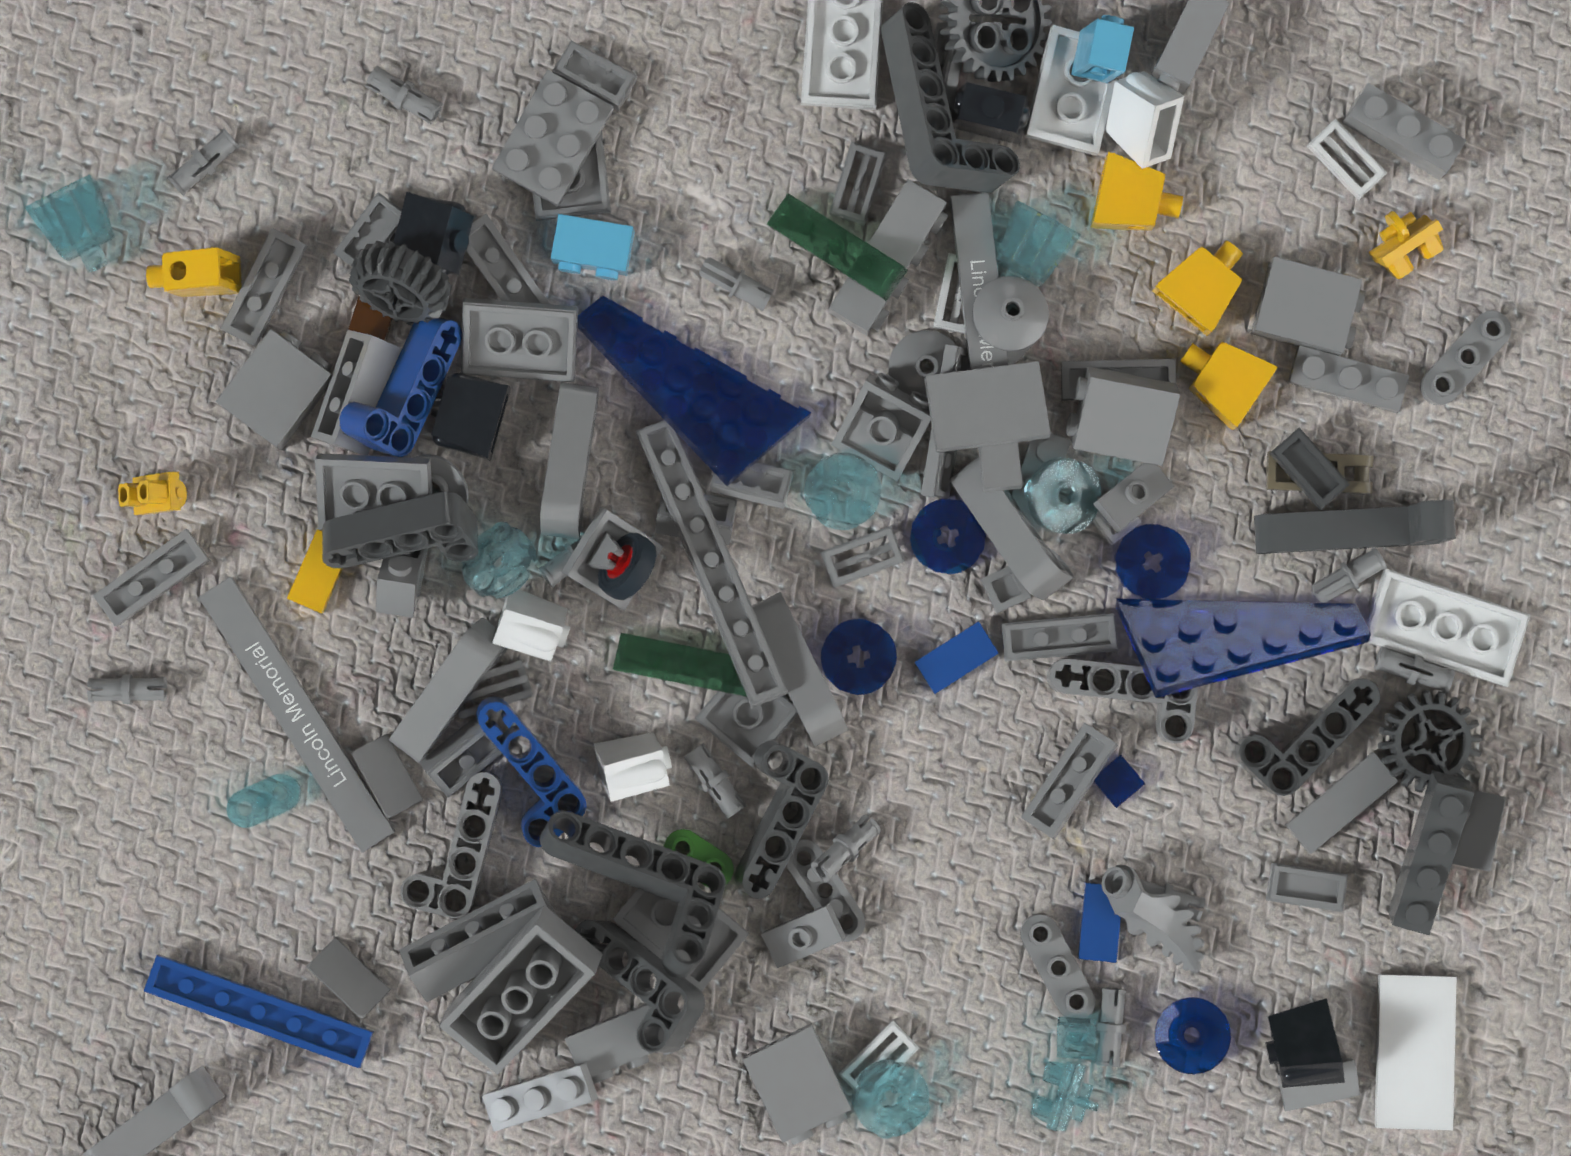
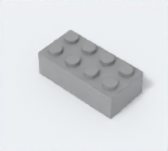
(521, 990)

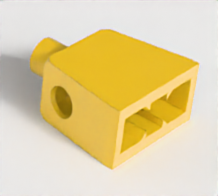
(1131, 196)
(197, 273)
(1202, 286)
(1227, 380)

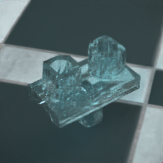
(1059, 1111)

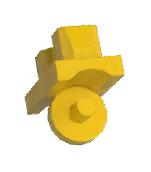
(1404, 236)
(153, 493)

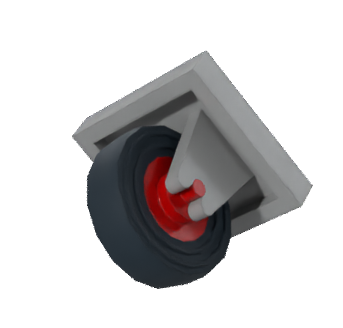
(612, 559)

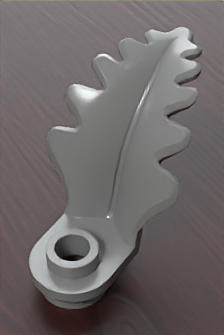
(1155, 916)

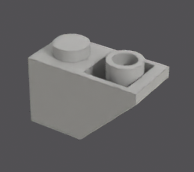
(400, 583)

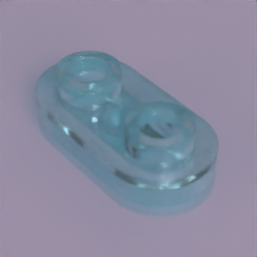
(263, 801)

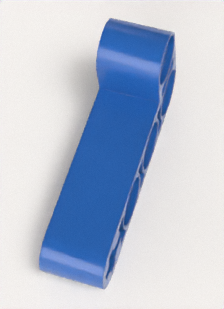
(409, 392)
(527, 763)

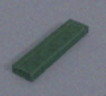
(837, 247)
(677, 664)

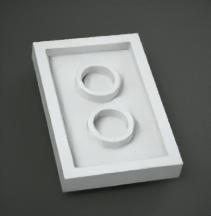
(1065, 106)

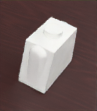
(1144, 118)
(531, 625)
(632, 765)

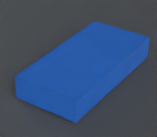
(956, 657)
(1098, 926)

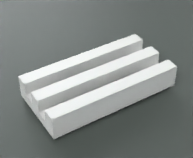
(1315, 147)
(939, 323)
(873, 1044)

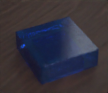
(1118, 781)

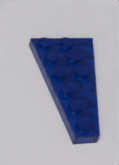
(701, 398)
(1212, 641)

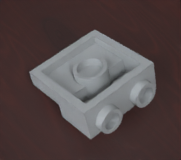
(884, 425)

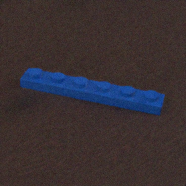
(258, 1011)

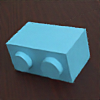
(1103, 49)
(592, 246)

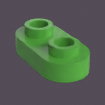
(701, 850)

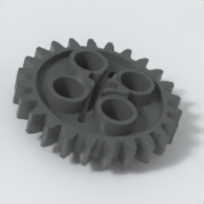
(994, 56)

